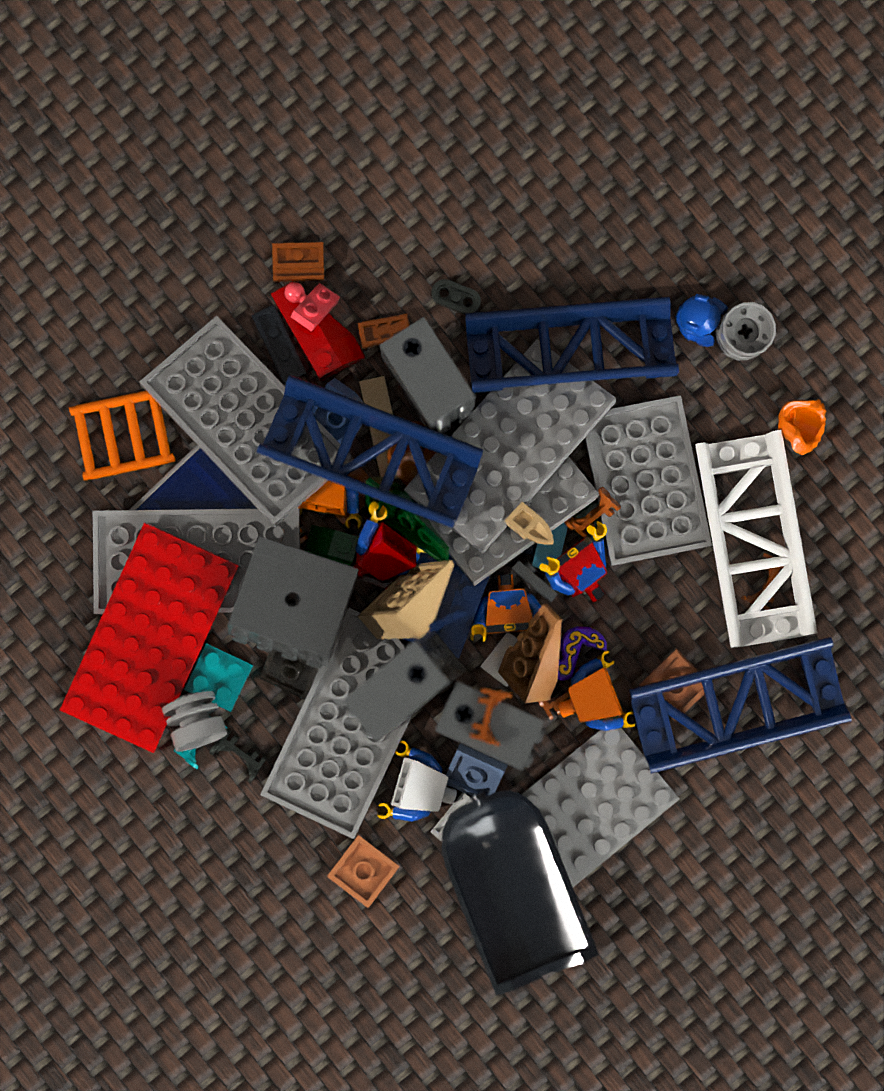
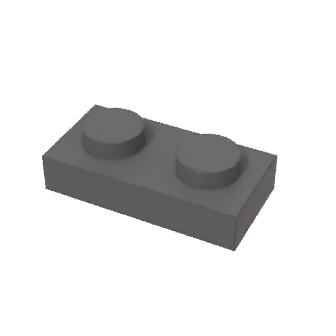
(527, 573)

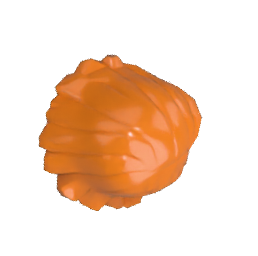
(802, 424)

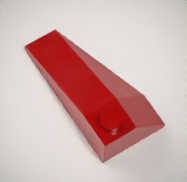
(327, 347)

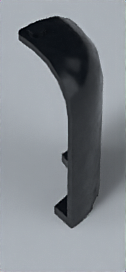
(514, 890)

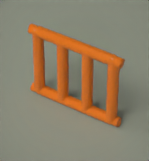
(115, 466)

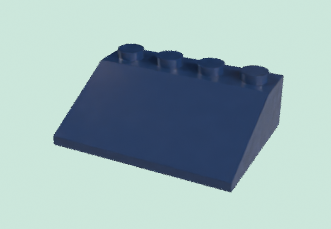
(456, 607)

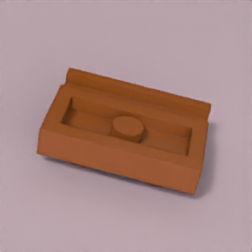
(298, 261)

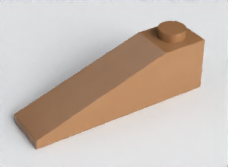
(533, 661)

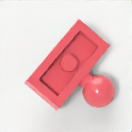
(312, 306)

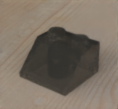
(289, 674)

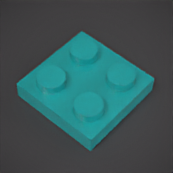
(221, 674)

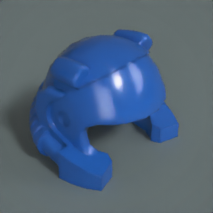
(700, 317)

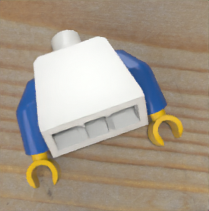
(419, 787)

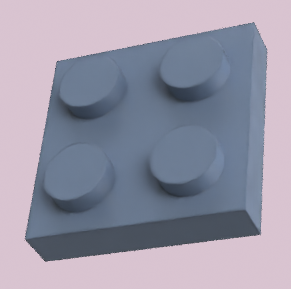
(474, 772)

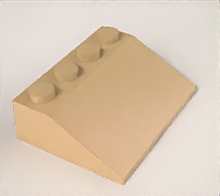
(408, 602)

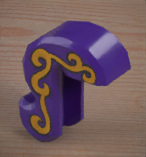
(571, 645)

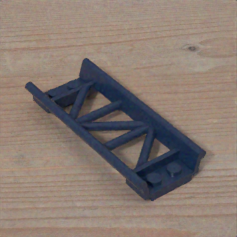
(485, 342)
(297, 410)
(823, 696)

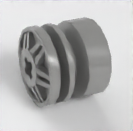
(750, 318)
(195, 724)

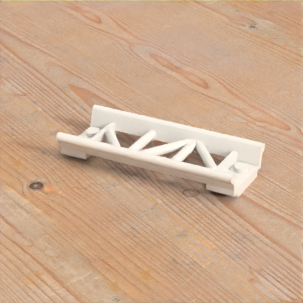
(755, 454)

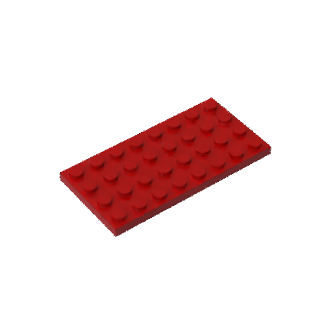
(149, 636)

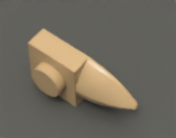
(529, 525)

